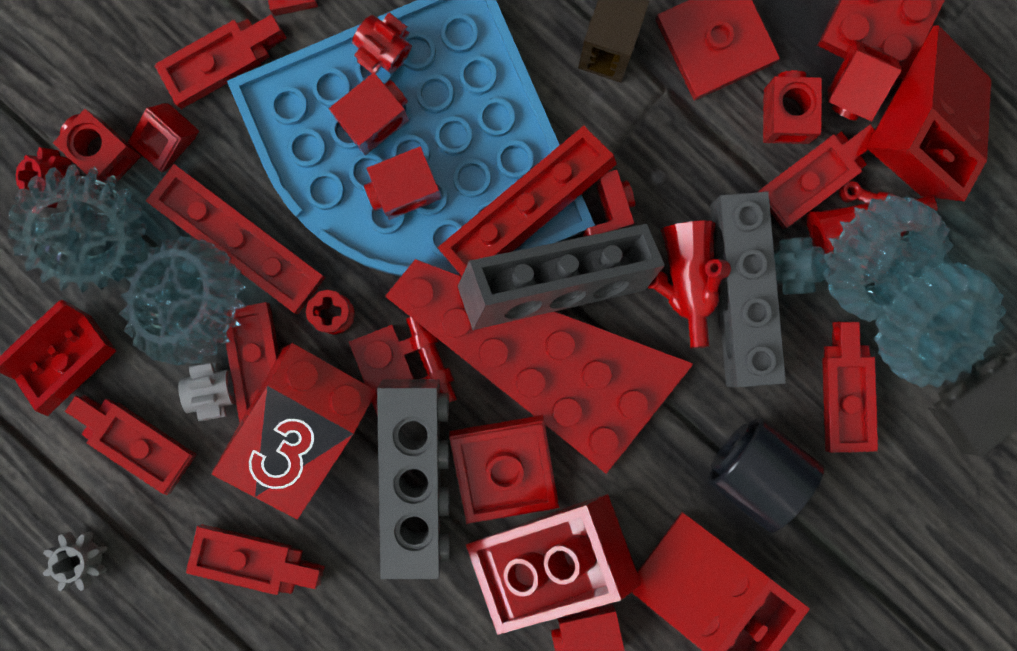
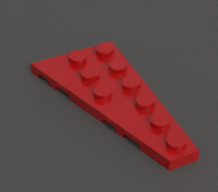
(581, 378)

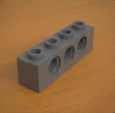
(559, 276)
(750, 291)
(405, 552)

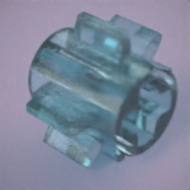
(799, 265)

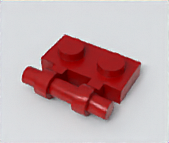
(383, 356)

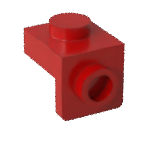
(616, 201)

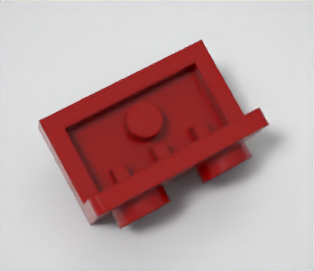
(56, 356)

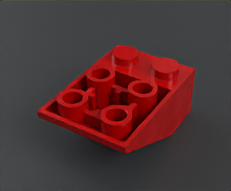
(937, 122)
(715, 593)

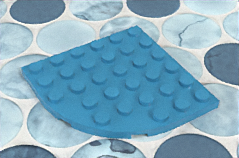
(465, 108)

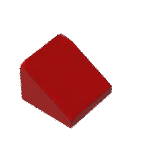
(162, 135)

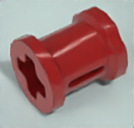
(322, 301)

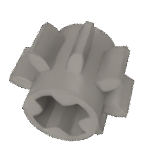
(206, 391)
(60, 561)

